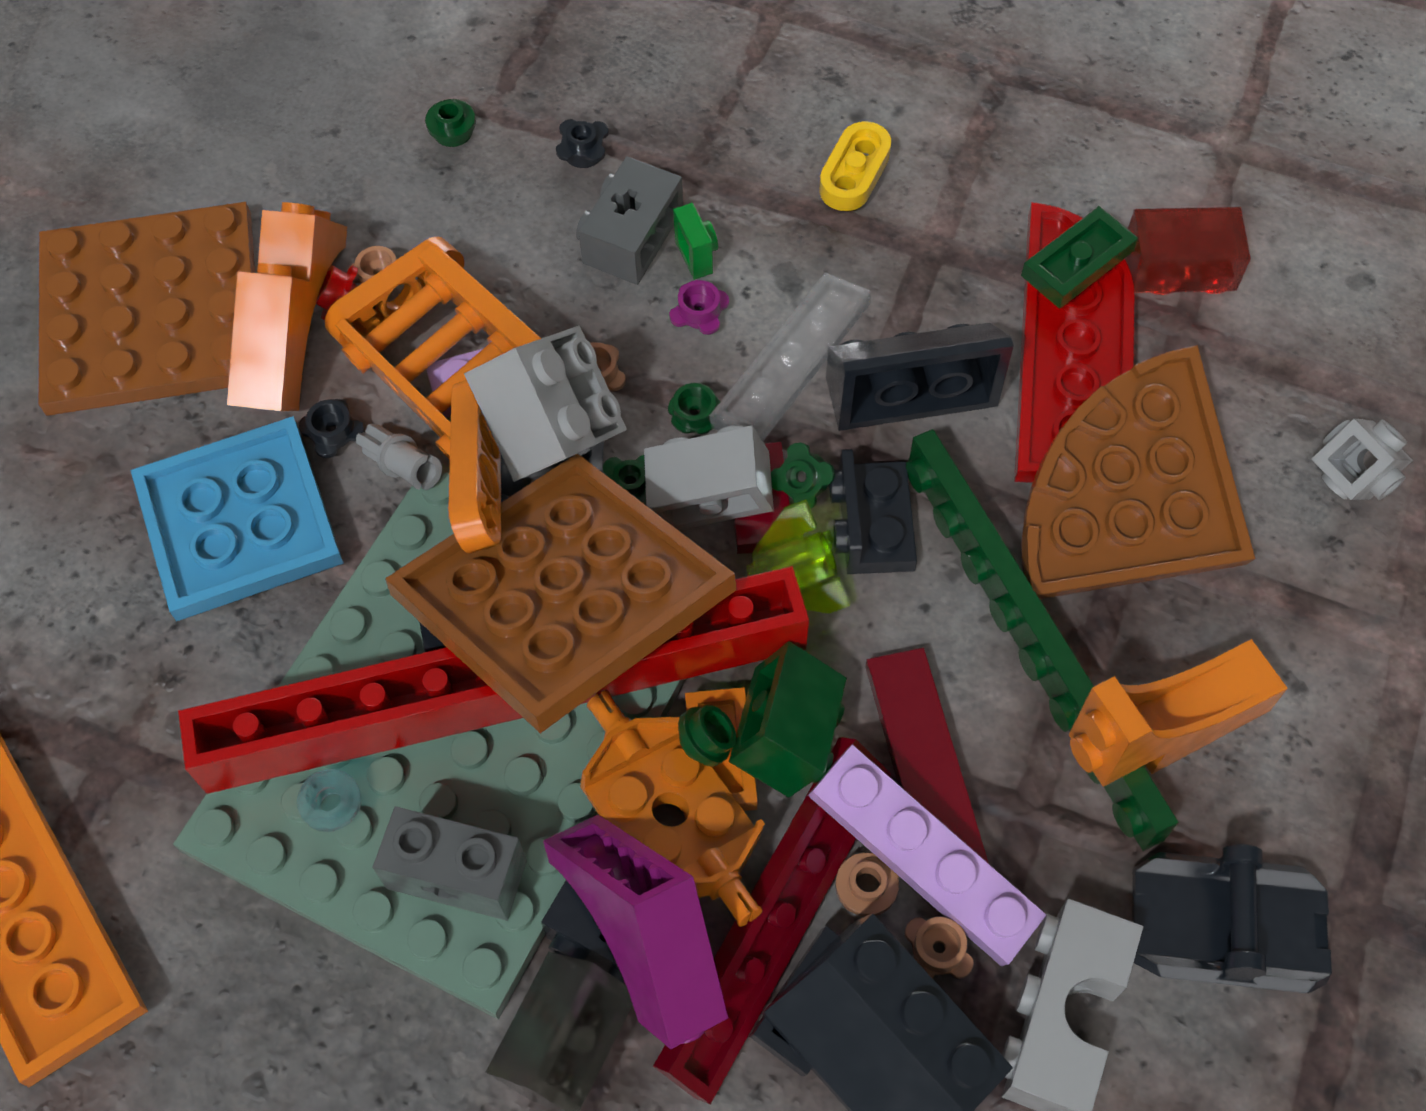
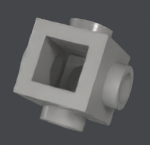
(1344, 454)

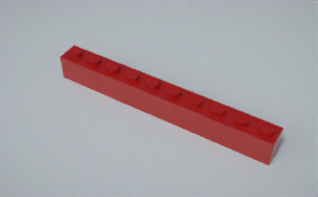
(440, 696)

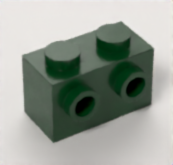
(789, 720)

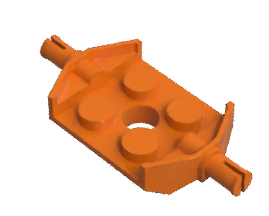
(647, 767)

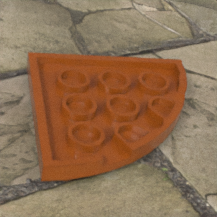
(1135, 486)

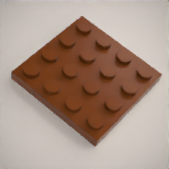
(139, 306)
(567, 594)

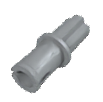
(400, 457)

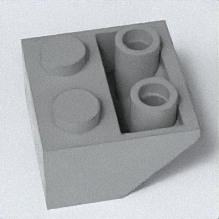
(545, 401)

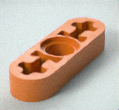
(359, 303)

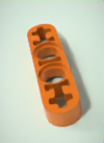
(473, 475)

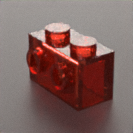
(1188, 250)

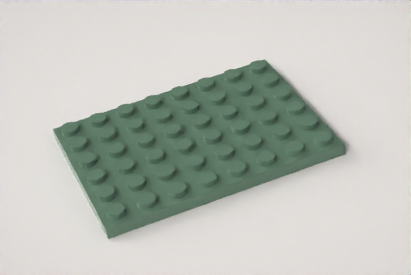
(485, 778)

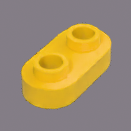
(851, 169)

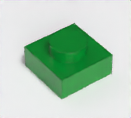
(695, 240)

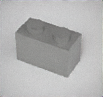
(709, 478)

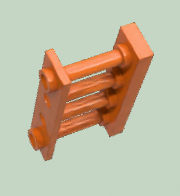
(475, 311)

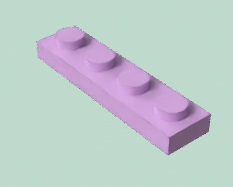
(927, 855)

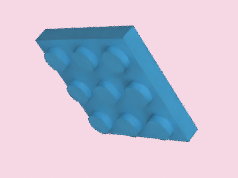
(235, 518)

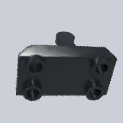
(1232, 920)

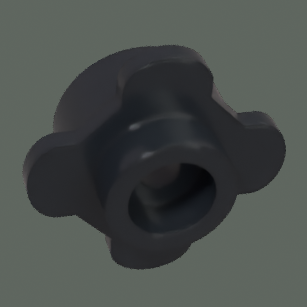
(582, 142)
(325, 415)

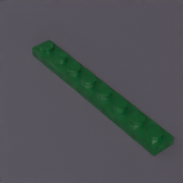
(1017, 609)

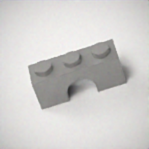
(1083, 954)

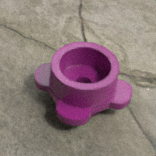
(695, 295)

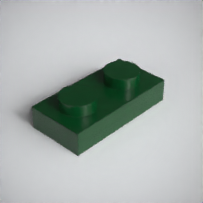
(1079, 257)

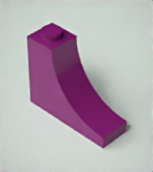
(650, 924)

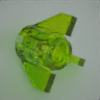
(811, 556)

